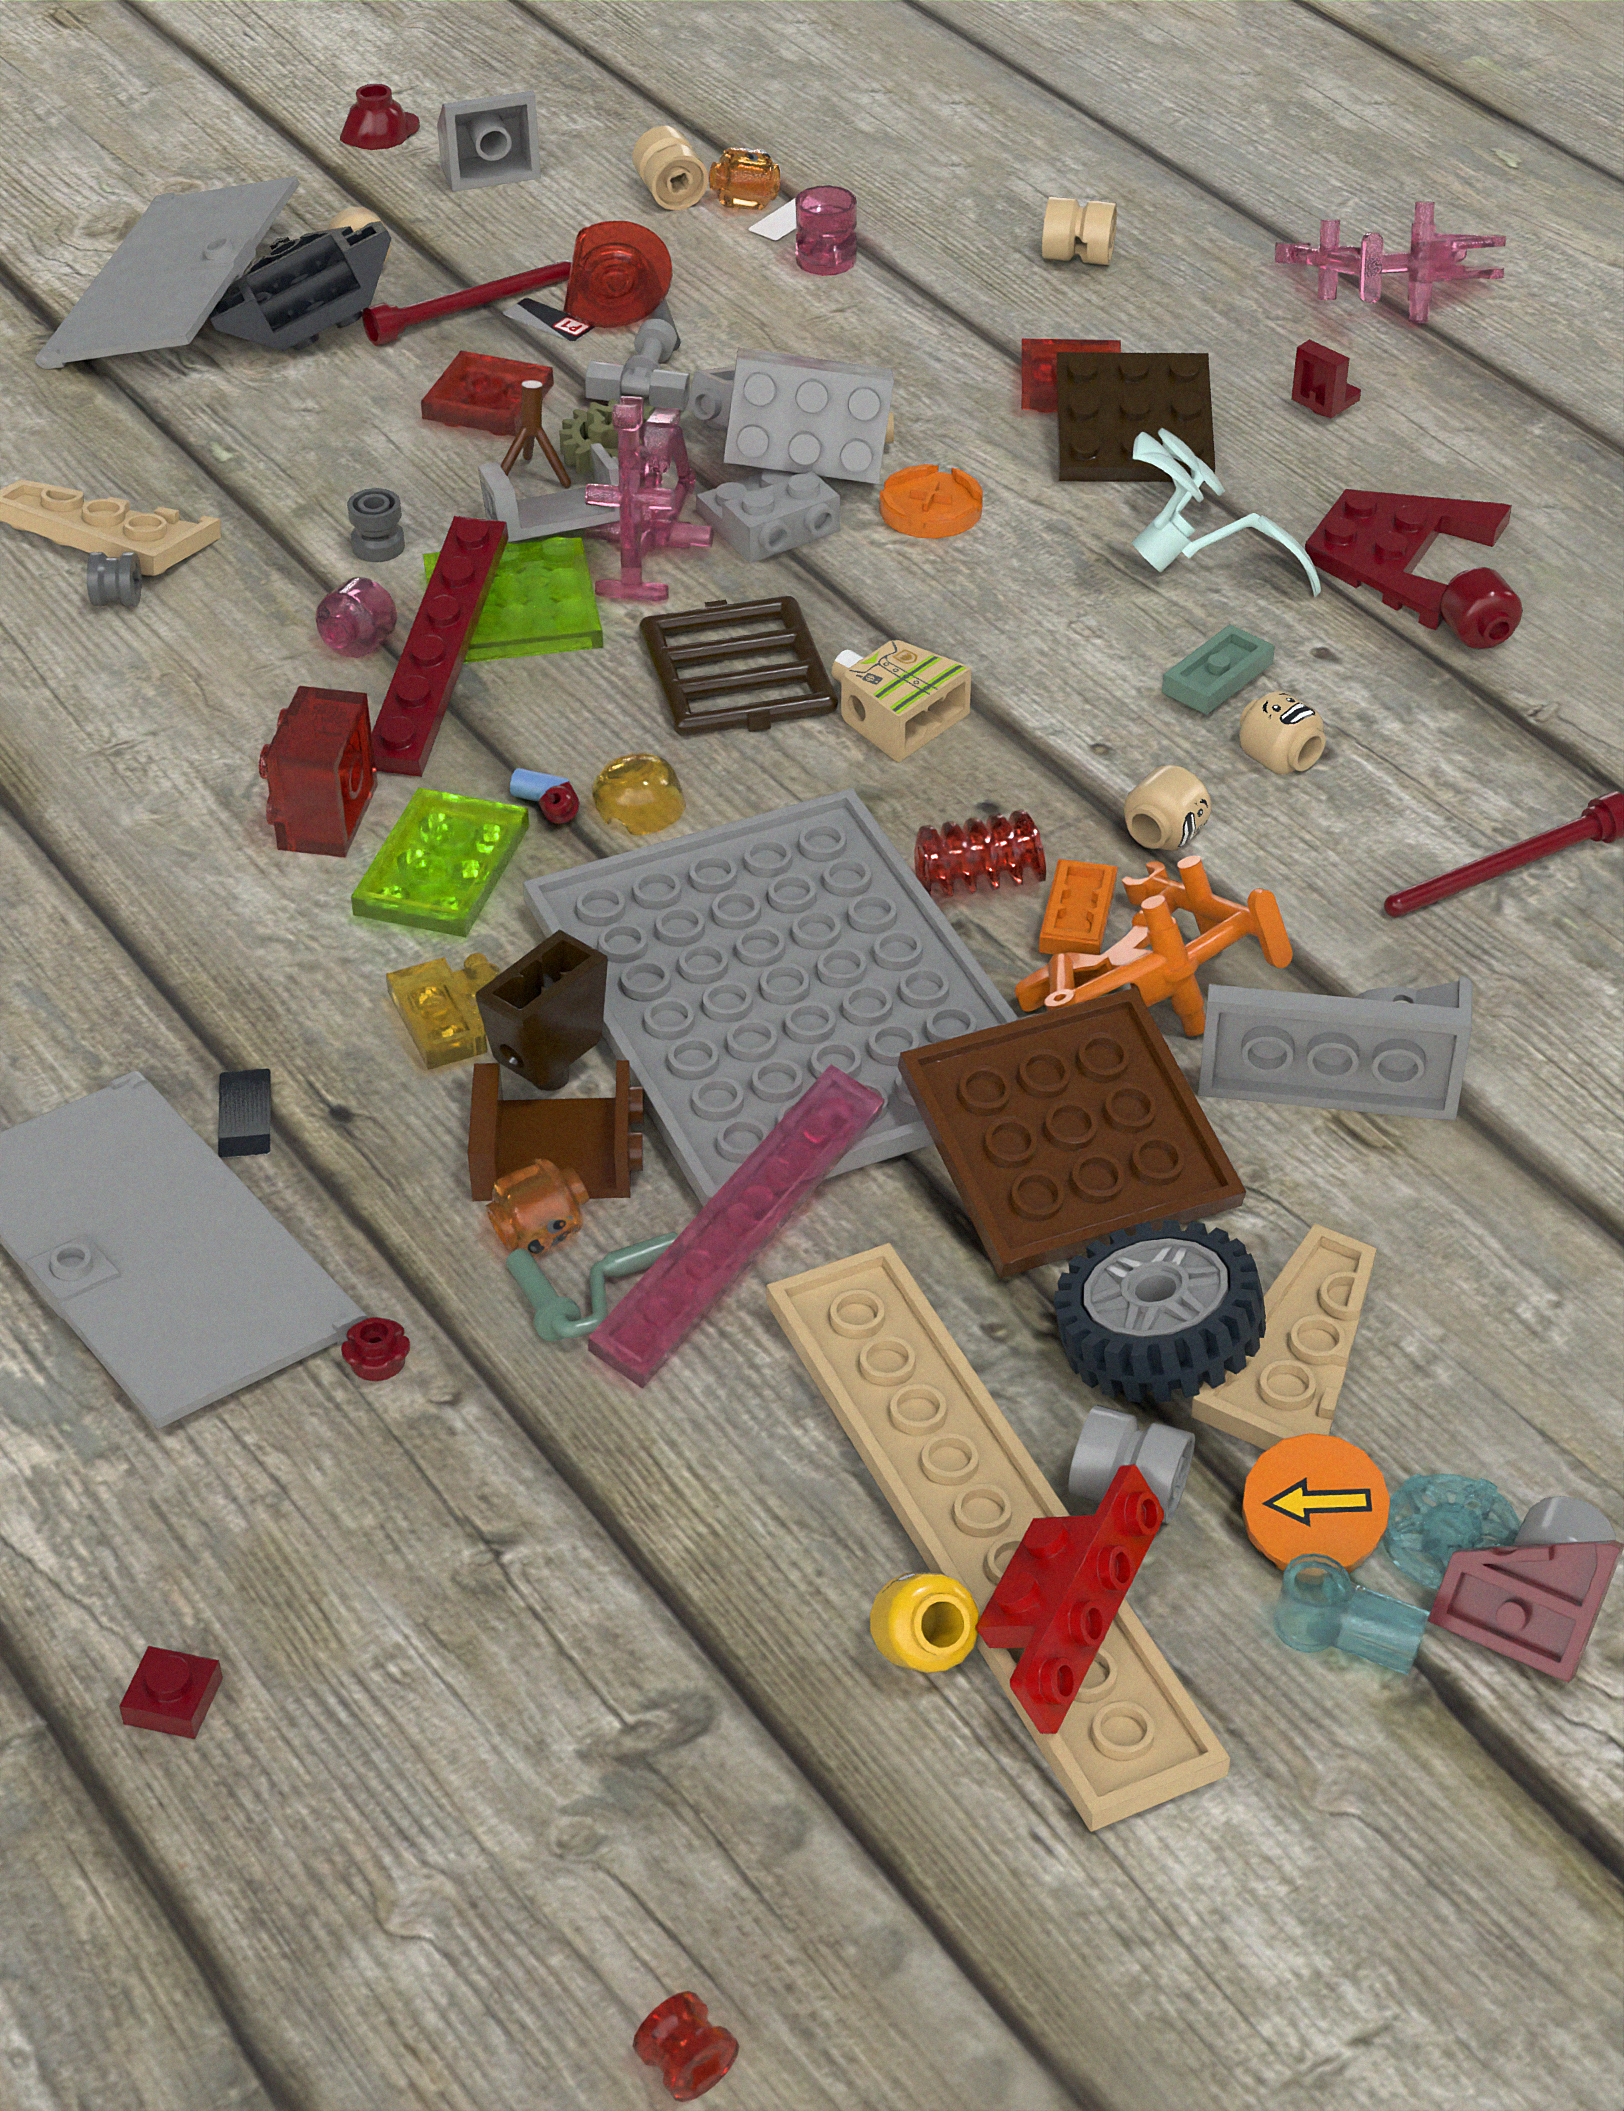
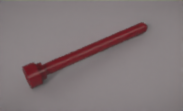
(386, 322)
(1599, 821)

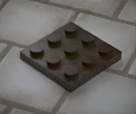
(1115, 397)

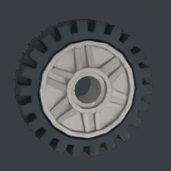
(1160, 1311)

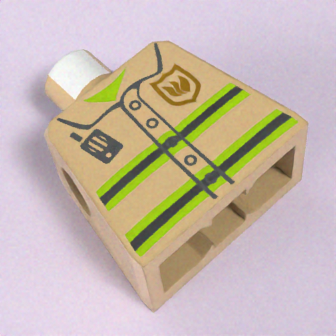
(901, 695)

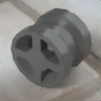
(114, 579)

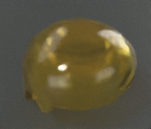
(639, 793)

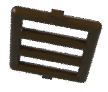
(754, 715)

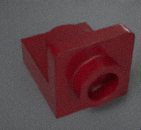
(1322, 380)

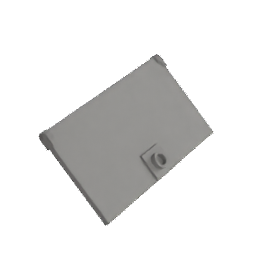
(169, 272)
(160, 1252)

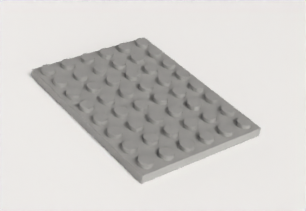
(761, 963)

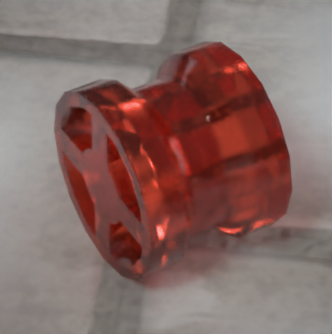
(685, 2046)

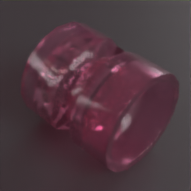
(826, 230)

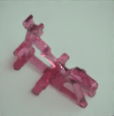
(1428, 261)
(649, 512)

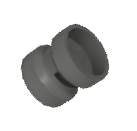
(376, 530)

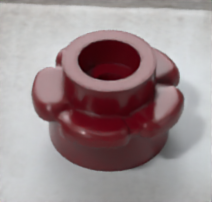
(376, 1348)

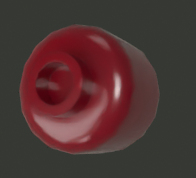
(1481, 608)

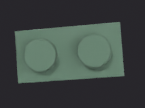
(1218, 669)

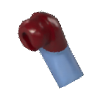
(552, 793)

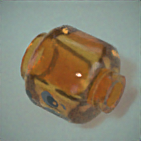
(745, 178)
(537, 1206)

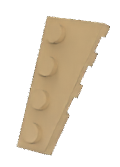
(105, 524)
(1305, 1348)

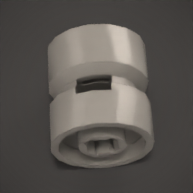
(1114, 1440)

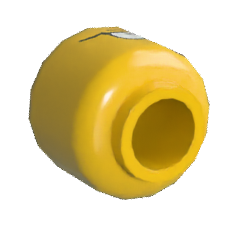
(924, 1621)

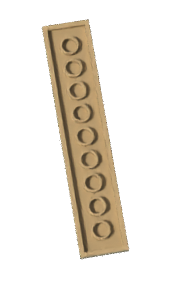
(967, 1501)

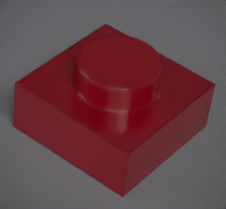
(171, 1692)

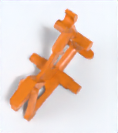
(1170, 965)

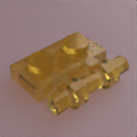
(438, 1010)

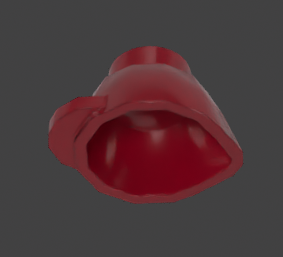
(377, 120)

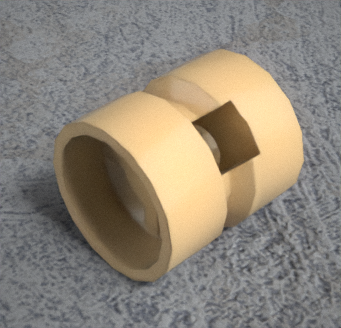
(670, 168)
(1079, 230)

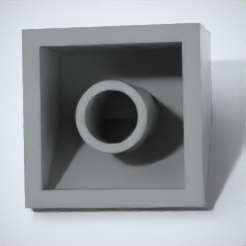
(489, 141)

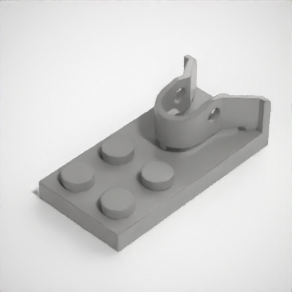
(1340, 1049)

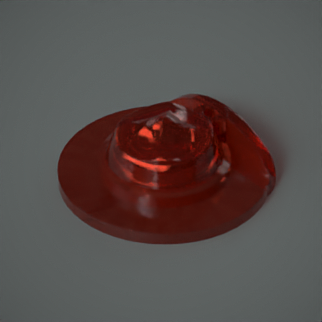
(617, 274)

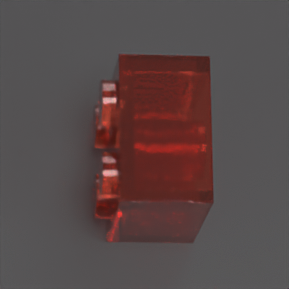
(320, 771)

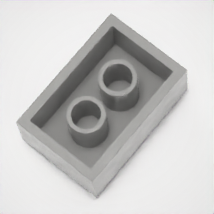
(808, 415)

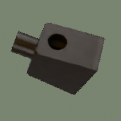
(546, 1009)

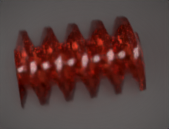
(979, 851)

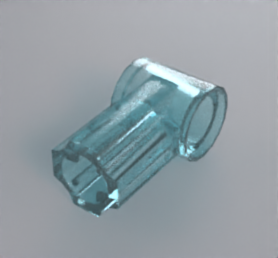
(1325, 1609)

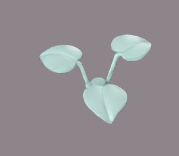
(1170, 531)

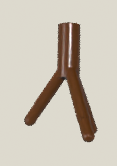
(530, 429)

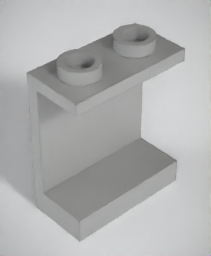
(548, 512)

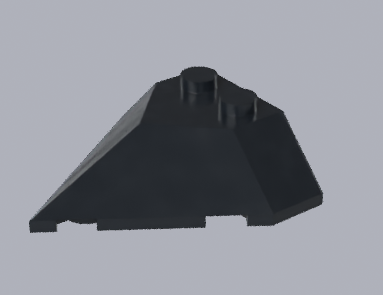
(305, 287)

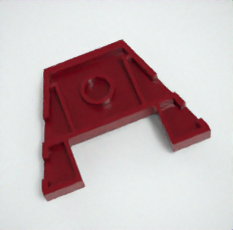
(1385, 536)

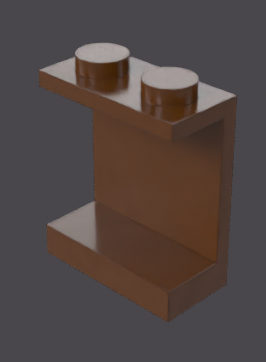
(572, 1132)

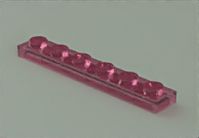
(734, 1226)

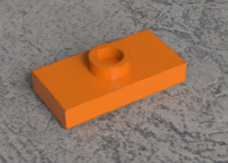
(1078, 908)

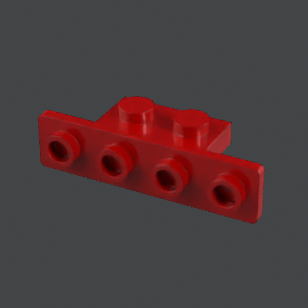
(1066, 1593)

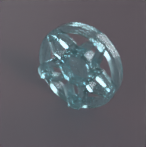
(1446, 1524)

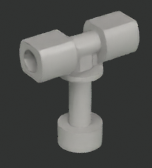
(642, 372)

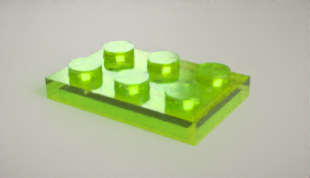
(440, 862)

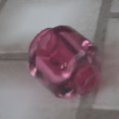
(356, 617)

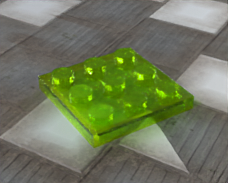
(536, 602)

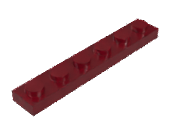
(437, 645)

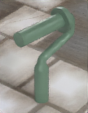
(560, 1316)

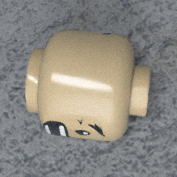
(1282, 733)
(1167, 808)

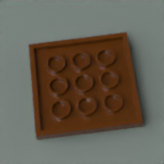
(1069, 1130)

